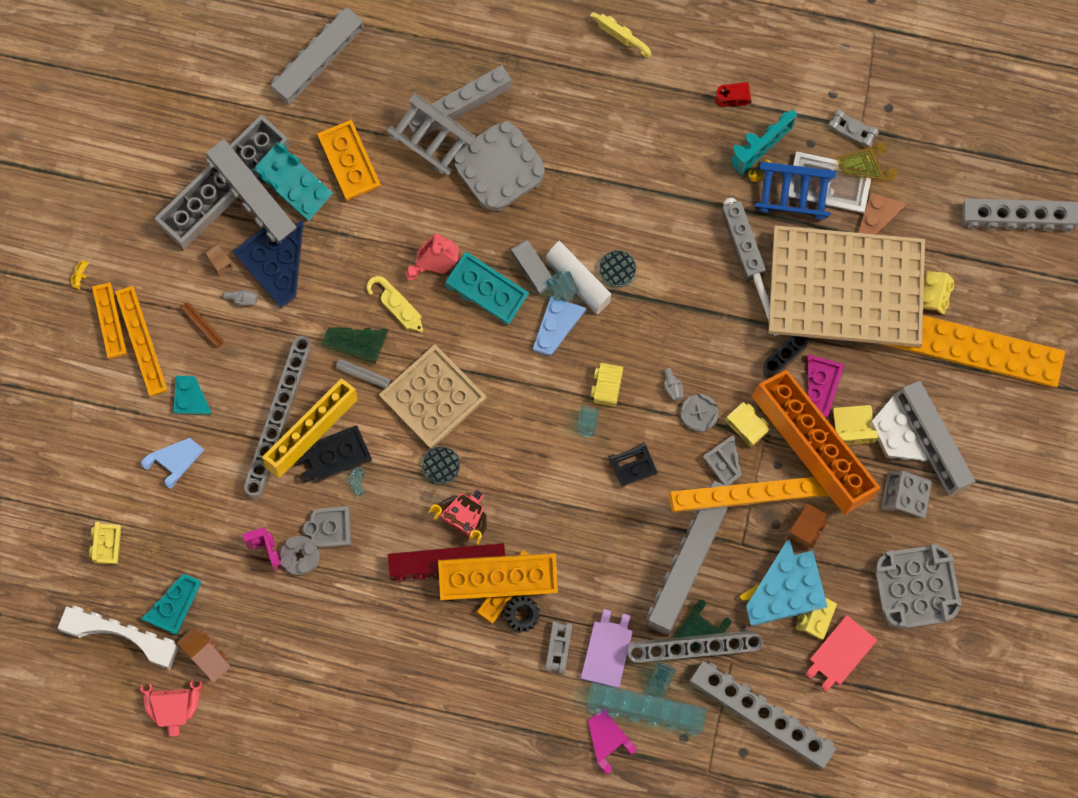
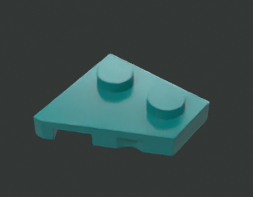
(189, 397)

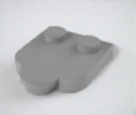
(329, 527)

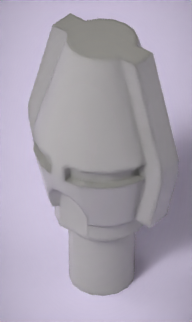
(242, 297)
(673, 385)

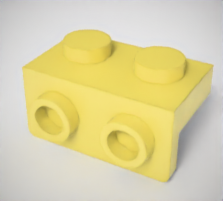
(937, 291)
(105, 543)
(818, 621)

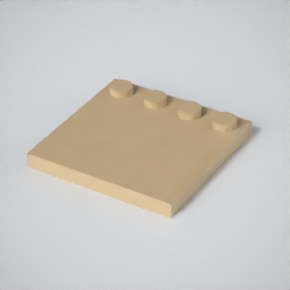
(433, 396)

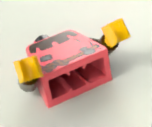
(463, 514)

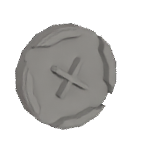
(699, 413)

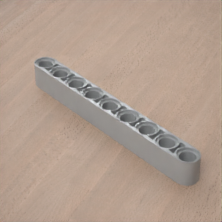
(278, 408)

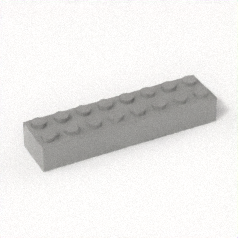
(207, 195)
(685, 568)

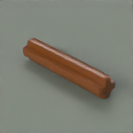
(202, 325)

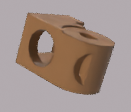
(219, 259)

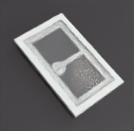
(842, 192)

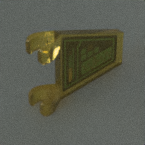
(865, 164)

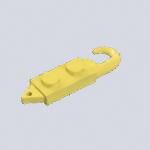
(621, 33)
(397, 304)

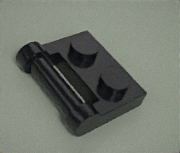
(635, 470)

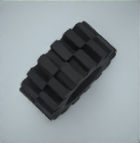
(510, 610)

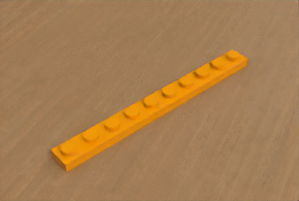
(745, 494)

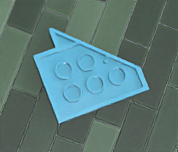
(788, 588)

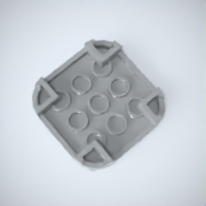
(499, 166)
(917, 587)

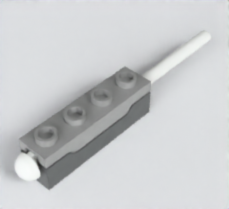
(745, 247)

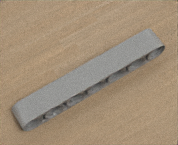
(703, 649)

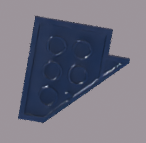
(274, 264)

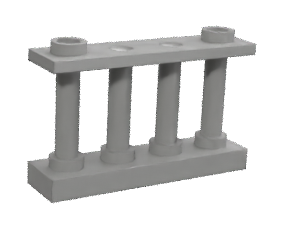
(433, 115)

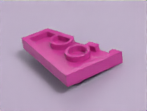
(823, 382)

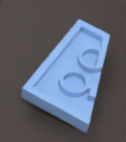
(556, 324)

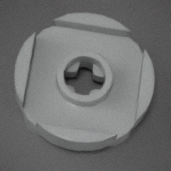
(309, 550)

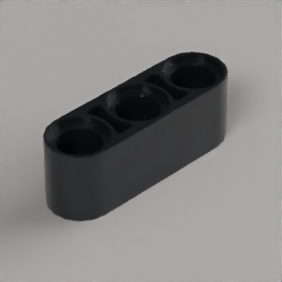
(780, 362)

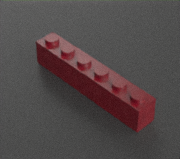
(425, 562)

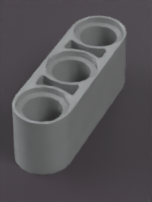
(531, 266)

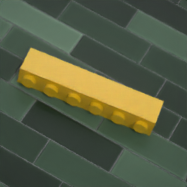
(310, 428)

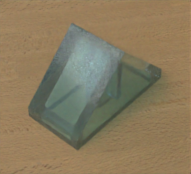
(660, 680)

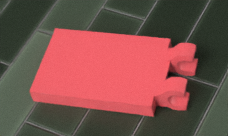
(841, 652)

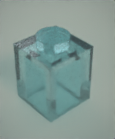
(562, 286)
(588, 421)

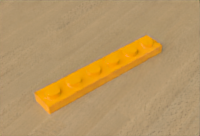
(141, 341)

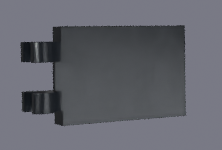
(335, 455)

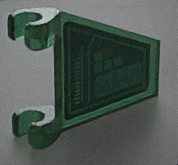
(697, 625)

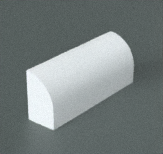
(589, 288)

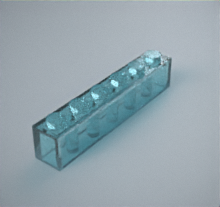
(646, 708)

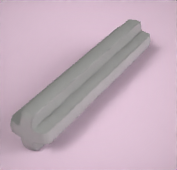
(362, 373)

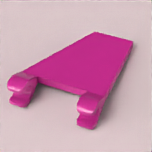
(607, 738)

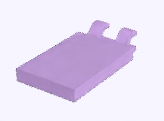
(607, 651)

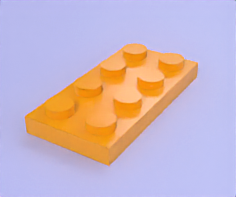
(349, 160)

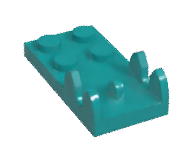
(749, 154)
(292, 181)
(486, 288)

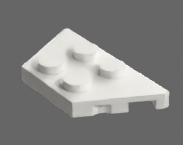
(896, 434)

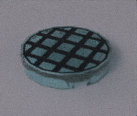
(617, 269)
(441, 465)

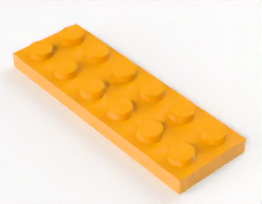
(498, 576)

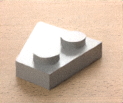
(724, 461)

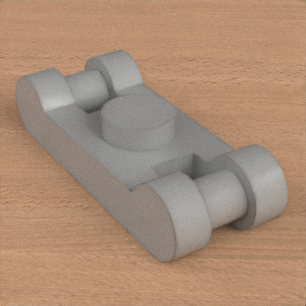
(853, 129)
(558, 647)

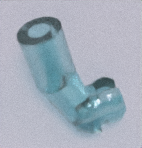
(356, 479)

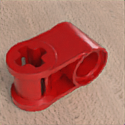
(734, 94)

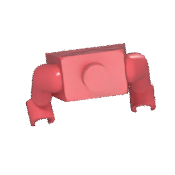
(435, 255)
(171, 706)

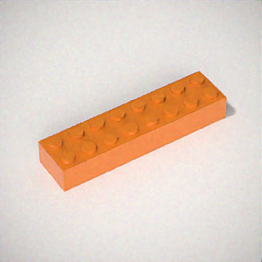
(815, 442)

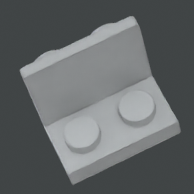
(906, 493)

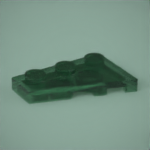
(357, 343)

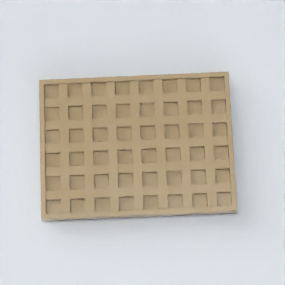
(847, 286)

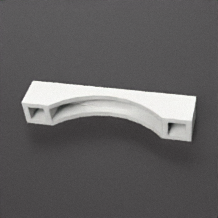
(80, 624)

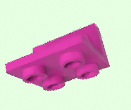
(256, 539)

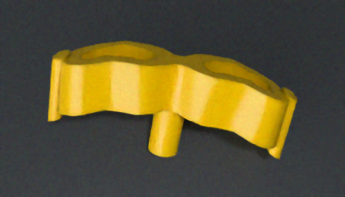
(76, 277)

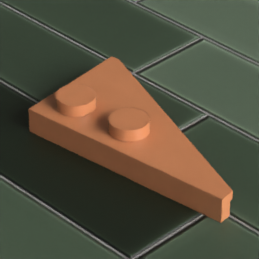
(879, 213)

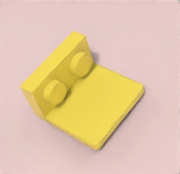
(854, 424)

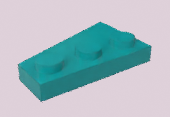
(174, 605)

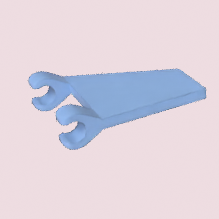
(175, 458)

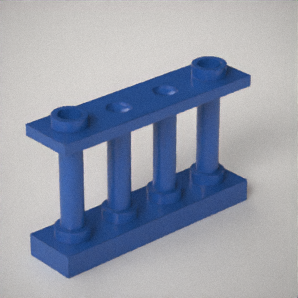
(787, 173)

